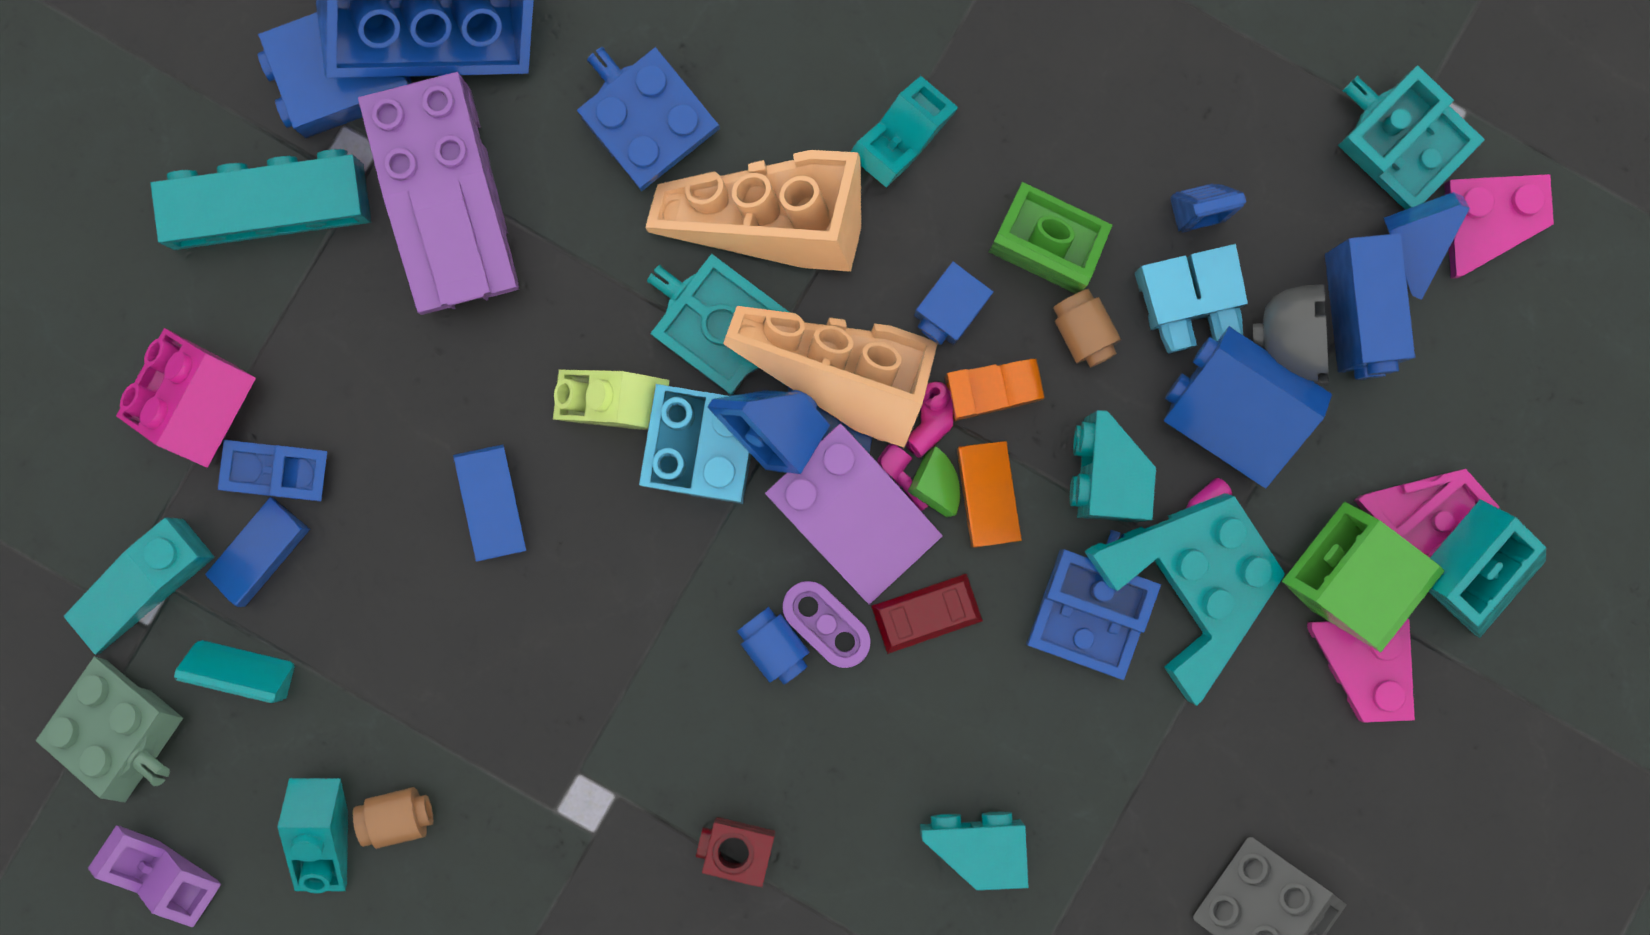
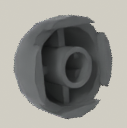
(1297, 332)

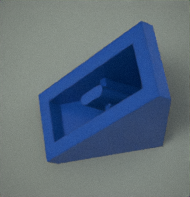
(1426, 237)

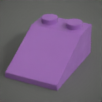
(854, 514)

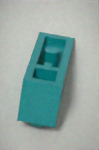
(138, 582)

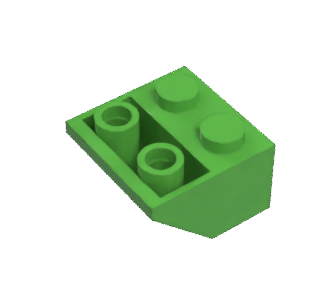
(1362, 576)

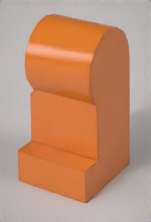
(994, 388)

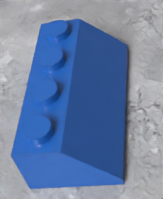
(424, 37)

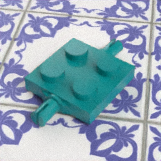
(701, 316)

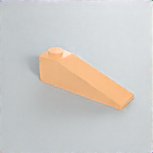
(779, 212)
(856, 375)

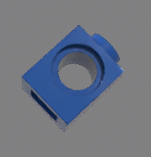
(951, 305)

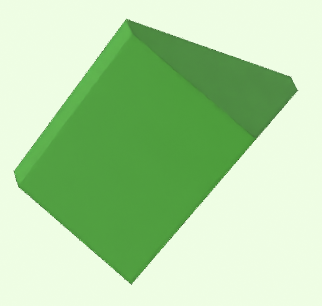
(1051, 239)

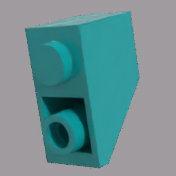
(315, 834)
(984, 852)

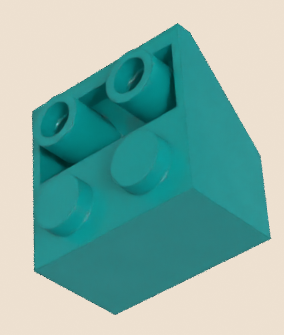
(1114, 473)
(1485, 565)

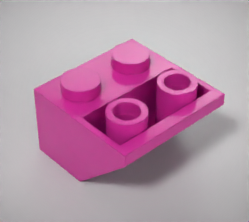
(184, 397)

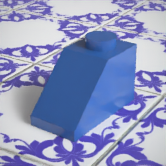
(773, 426)

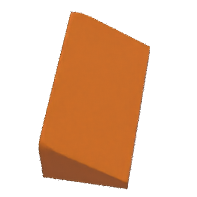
(988, 494)

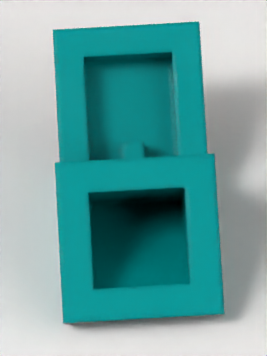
(904, 131)

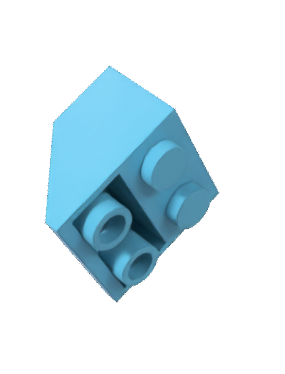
(691, 448)

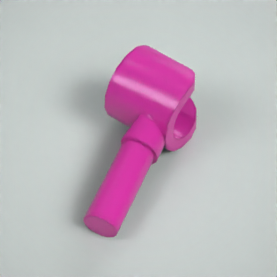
(893, 462)

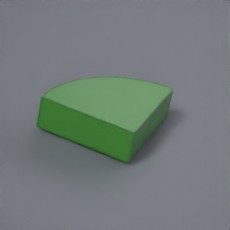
(937, 483)

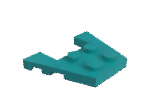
(1215, 569)

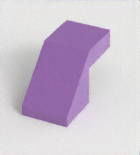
(159, 875)

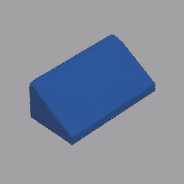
(256, 553)

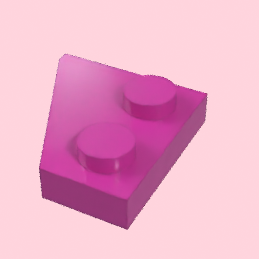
(1499, 217)
(1427, 508)
(1375, 682)

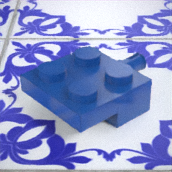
(645, 116)
(1088, 619)

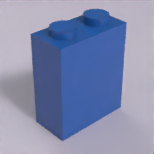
(307, 97)
(1369, 305)
(1245, 406)

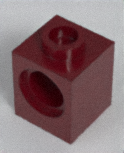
(749, 871)

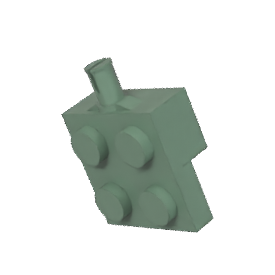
(110, 732)

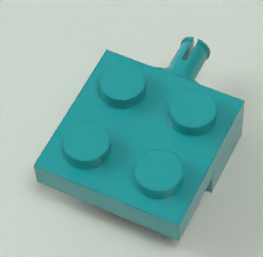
(1408, 137)

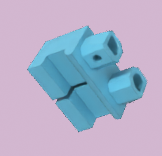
(1193, 289)

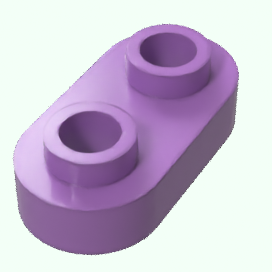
(826, 624)

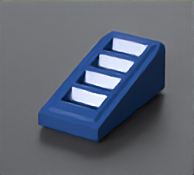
(1205, 206)

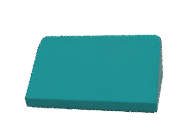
(236, 672)

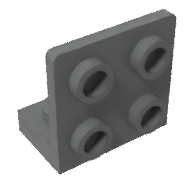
(1267, 897)

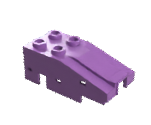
(439, 192)

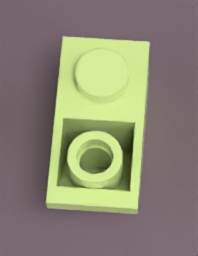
(605, 398)

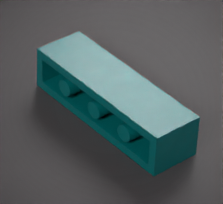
(260, 200)

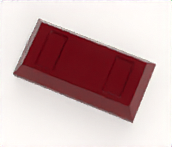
(926, 613)

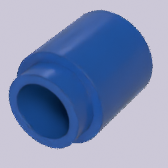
(773, 646)

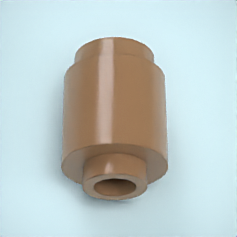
(1086, 328)
(392, 818)

